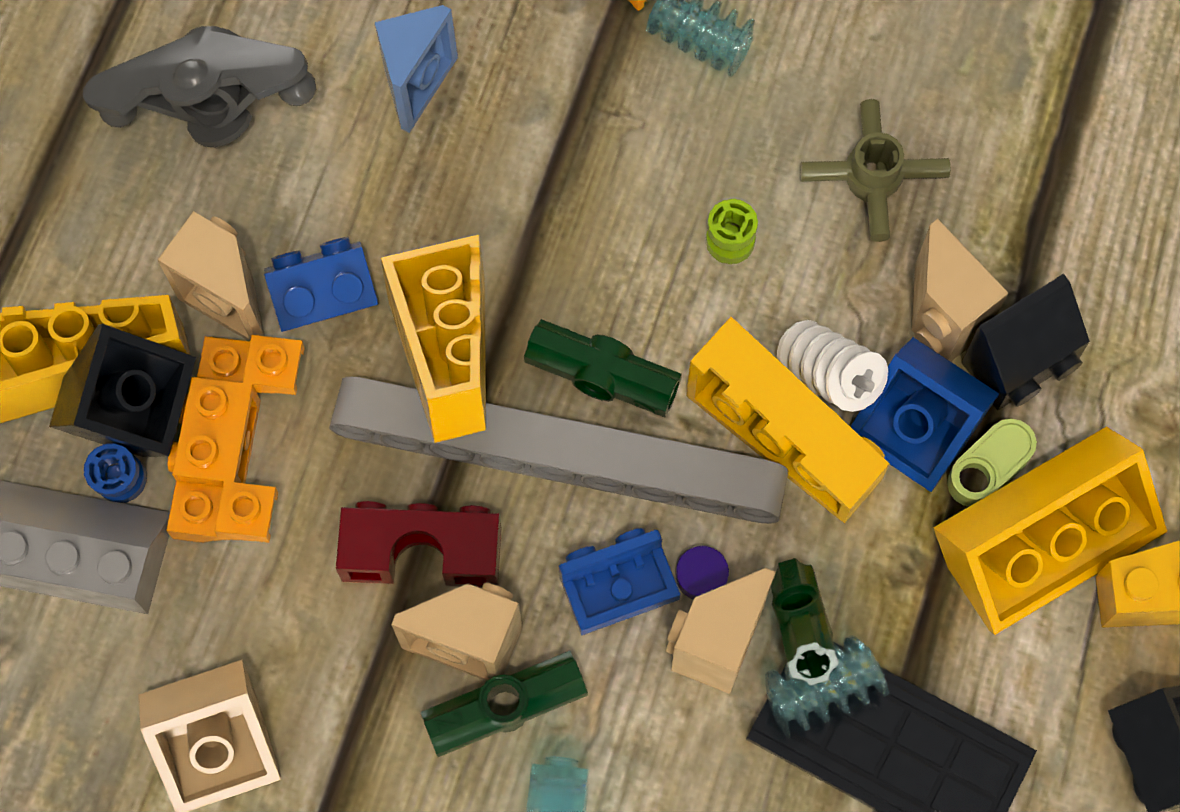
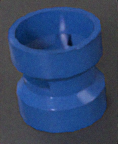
(123, 480)

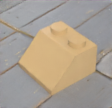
(213, 275)
(951, 294)
(463, 629)
(718, 630)
(208, 737)

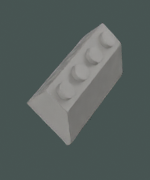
(80, 547)

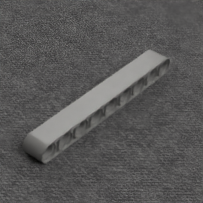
(570, 453)

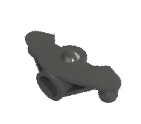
(203, 81)

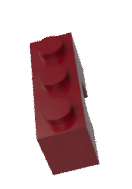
(377, 536)

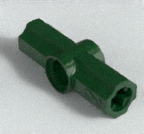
(602, 368)
(803, 622)
(537, 688)

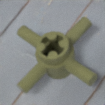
(889, 173)

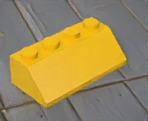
(1052, 528)

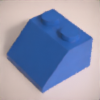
(924, 413)

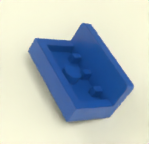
(319, 284)
(618, 580)

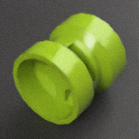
(731, 243)

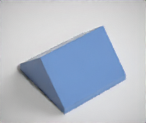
(416, 58)

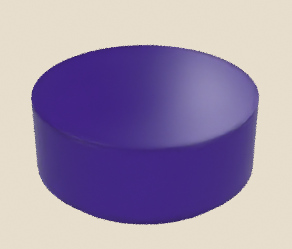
(701, 571)

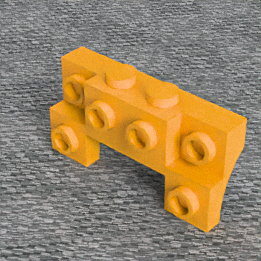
(218, 439)

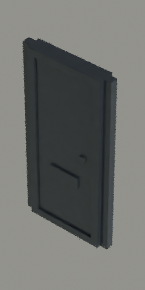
(903, 752)

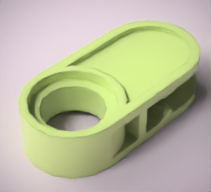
(998, 454)

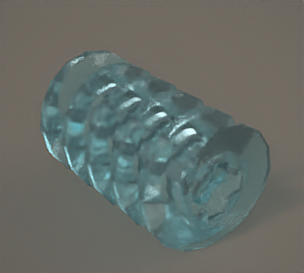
(703, 30)
(795, 698)

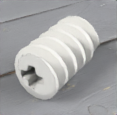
(833, 365)

